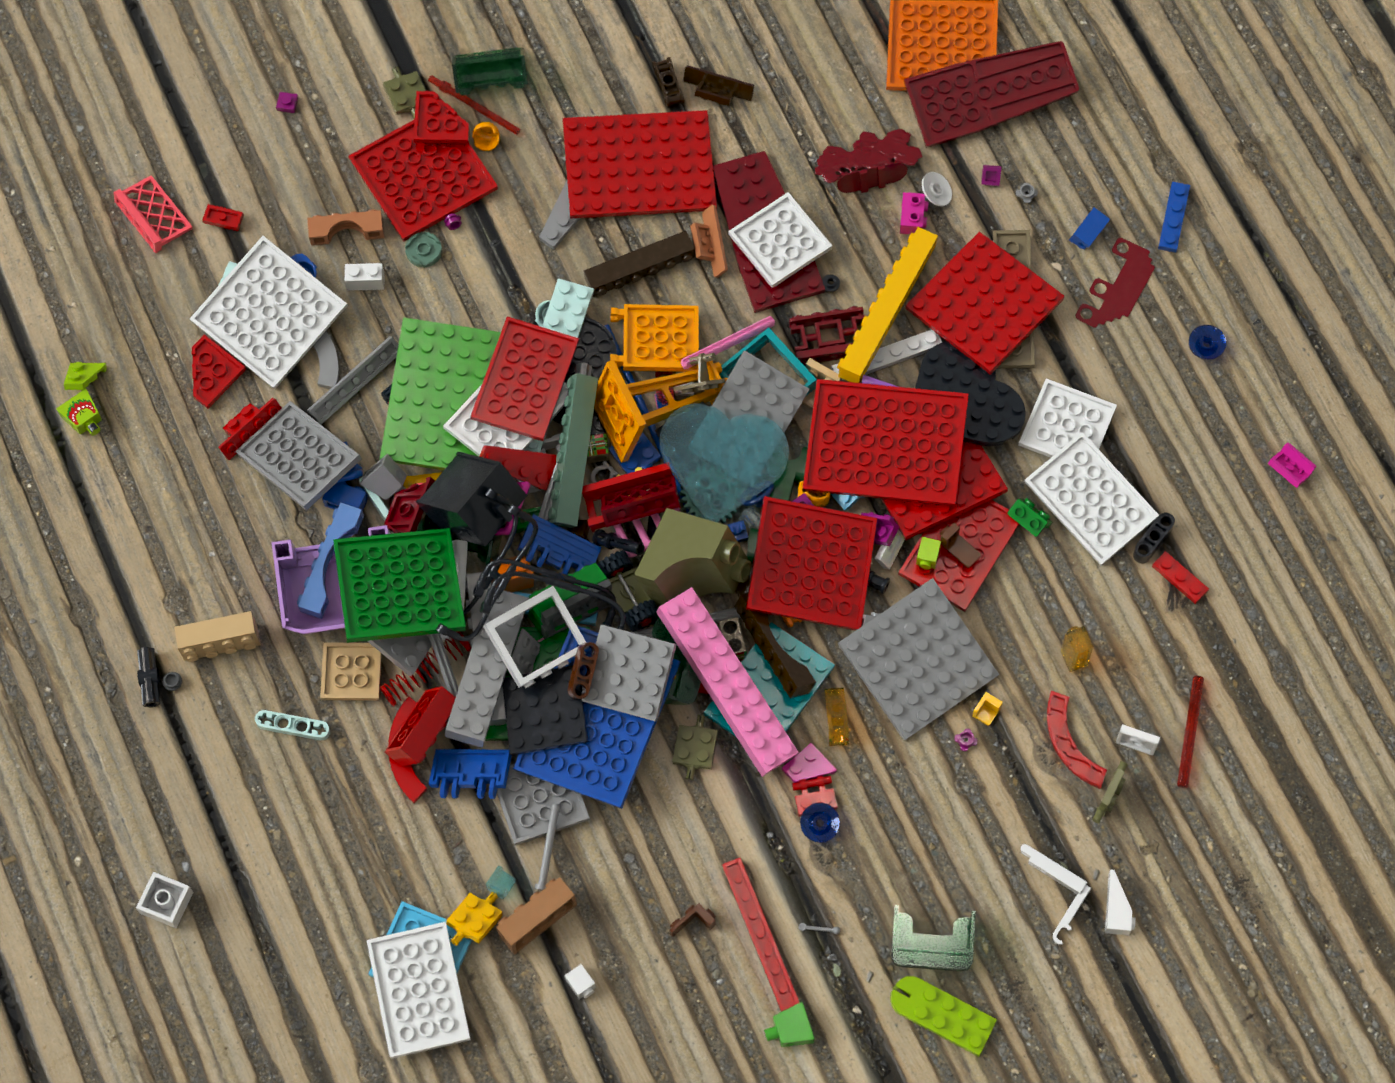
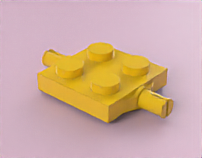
(474, 918)

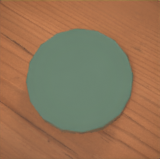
(423, 249)

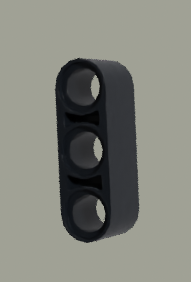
(1157, 530)

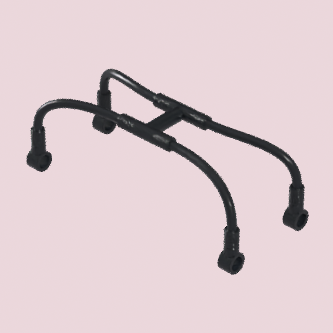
(493, 572)
(551, 578)

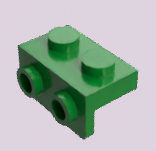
(1029, 517)

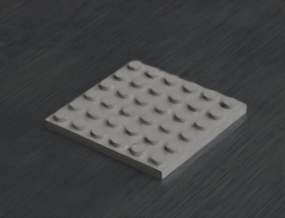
(918, 659)

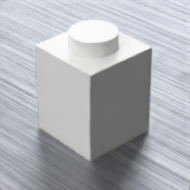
(580, 982)

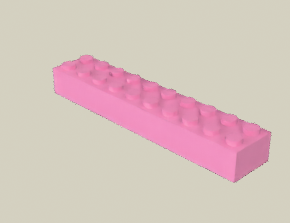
(727, 681)

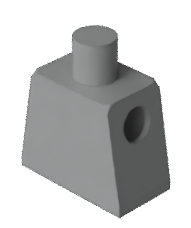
(384, 478)

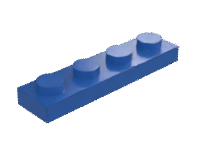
(1174, 217)

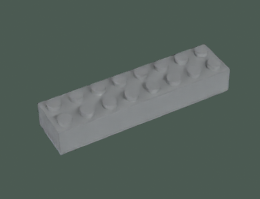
(484, 676)

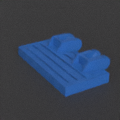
(559, 547)
(466, 767)

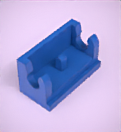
(1089, 229)

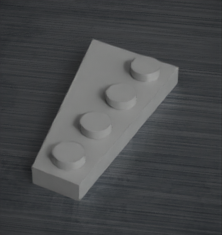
(559, 221)

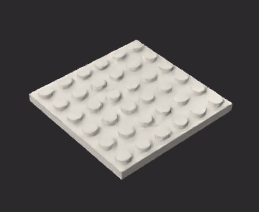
(268, 312)

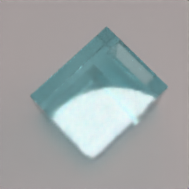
(500, 882)

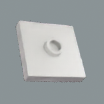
(1137, 740)

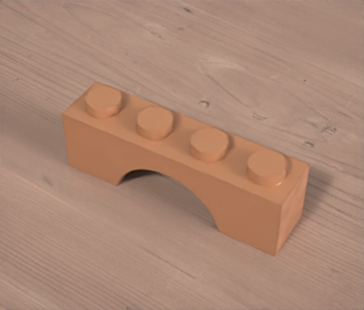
(323, 228)

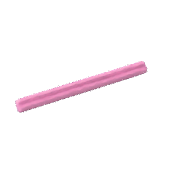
(732, 340)

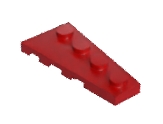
(524, 465)

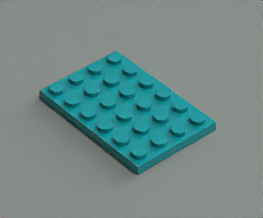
(768, 684)

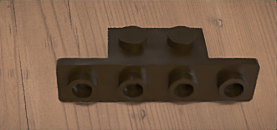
(716, 86)

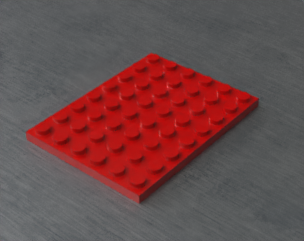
(638, 164)
(886, 442)

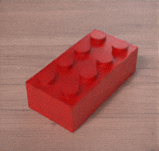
(421, 727)

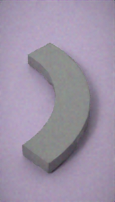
(328, 361)

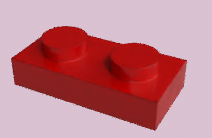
(223, 217)

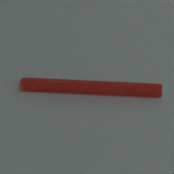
(1190, 731)

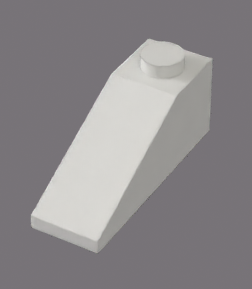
(1118, 911)

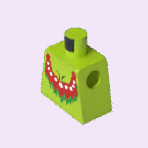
(81, 413)

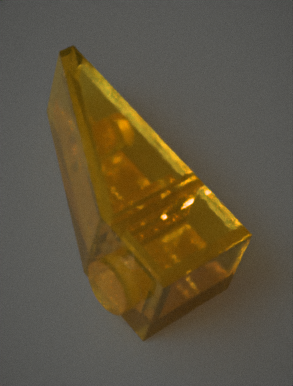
(836, 717)

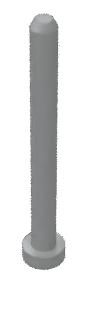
(548, 847)

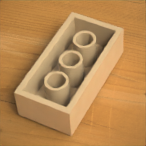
(217, 636)

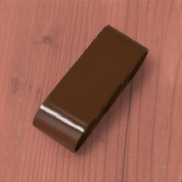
(576, 678)

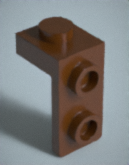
(958, 546)
(705, 916)

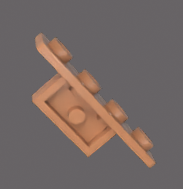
(709, 242)

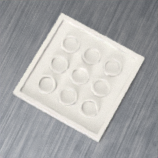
(780, 240)
(1062, 415)

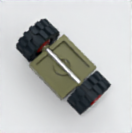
(629, 594)

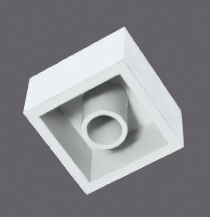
(164, 900)

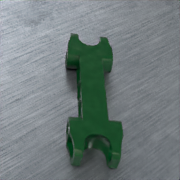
(782, 490)

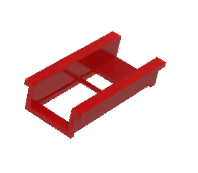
(593, 491)

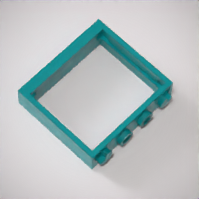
(759, 342)

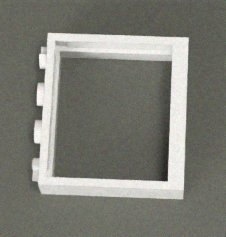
(504, 654)

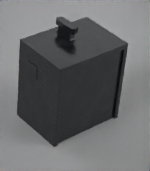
(460, 501)

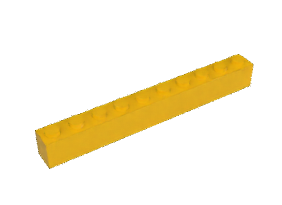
(888, 305)

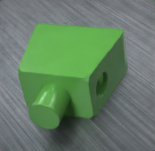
(791, 1027)

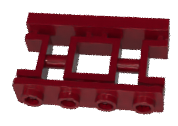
(827, 350)

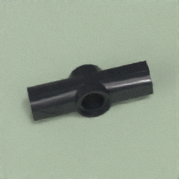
(148, 677)

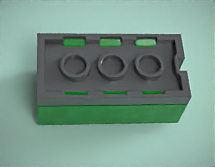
(580, 606)

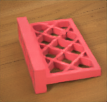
(138, 218)

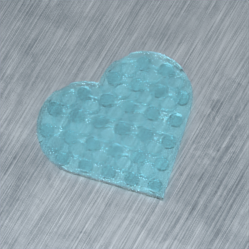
(722, 459)

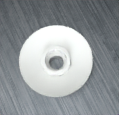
(936, 189)

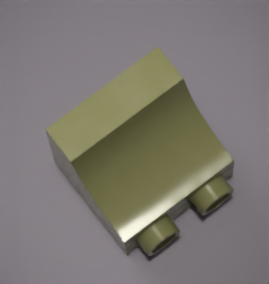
(691, 554)

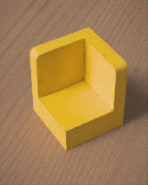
(987, 709)

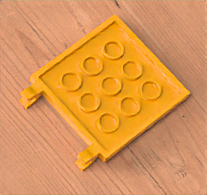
(657, 336)

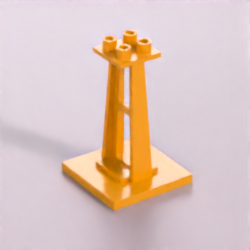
(620, 413)

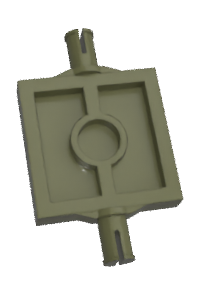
(403, 90)
(695, 747)
(1109, 798)

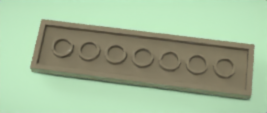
(1017, 245)

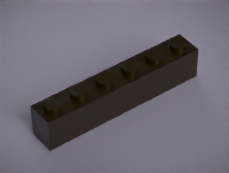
(640, 263)

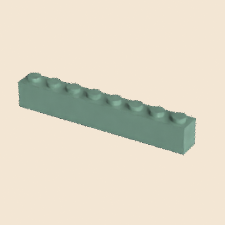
(573, 450)

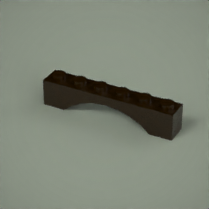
(792, 675)

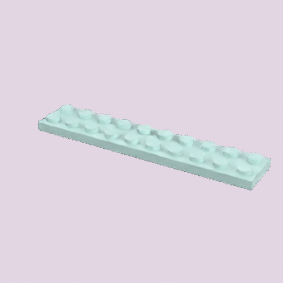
(565, 315)

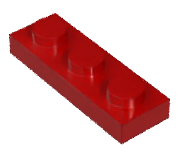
(1180, 577)

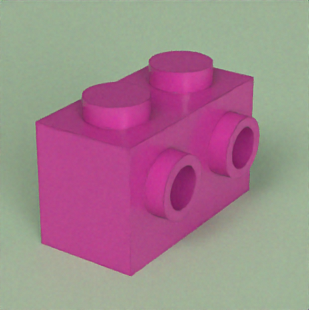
(913, 212)

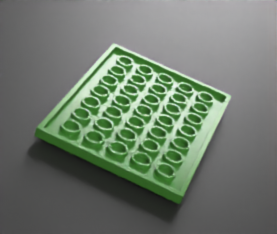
(432, 378)

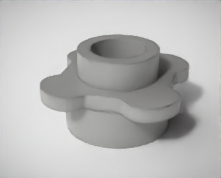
(1026, 187)

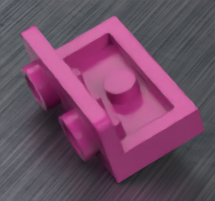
(1292, 465)

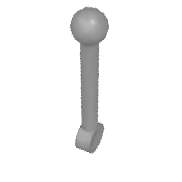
(802, 927)

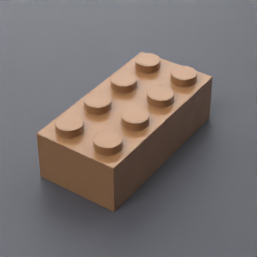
(536, 915)

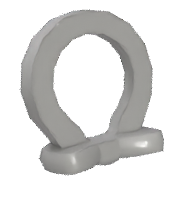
(603, 467)

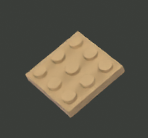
(350, 672)

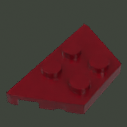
(404, 511)

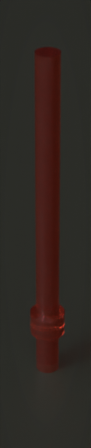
(446, 87)

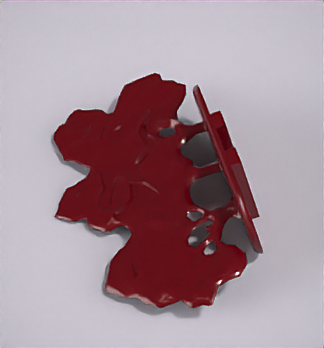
(869, 153)

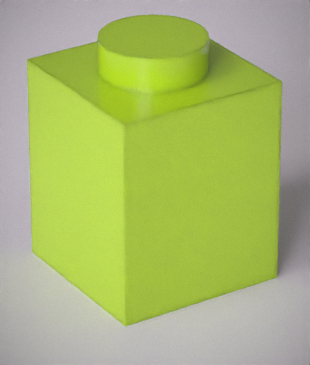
(928, 553)

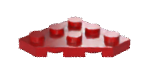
(437, 121)
(212, 371)

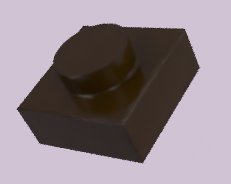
(581, 530)

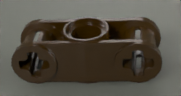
(665, 72)

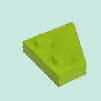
(82, 374)

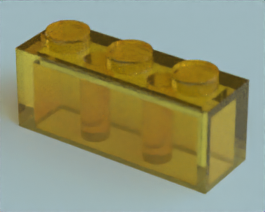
(1076, 648)

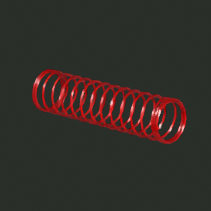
(466, 644)

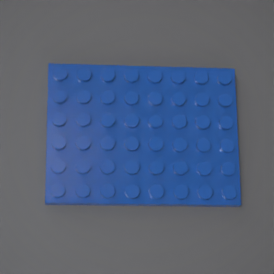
(614, 748)

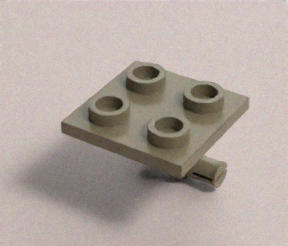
(703, 377)

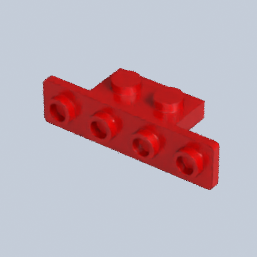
(246, 425)

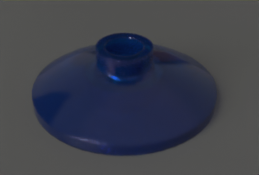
(1210, 335)
(822, 812)

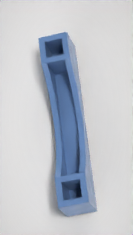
(344, 525)

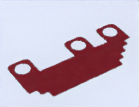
(1125, 291)

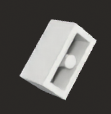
(364, 276)

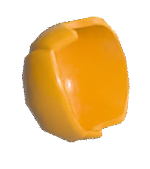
(486, 136)

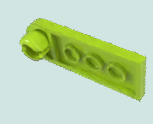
(942, 1014)

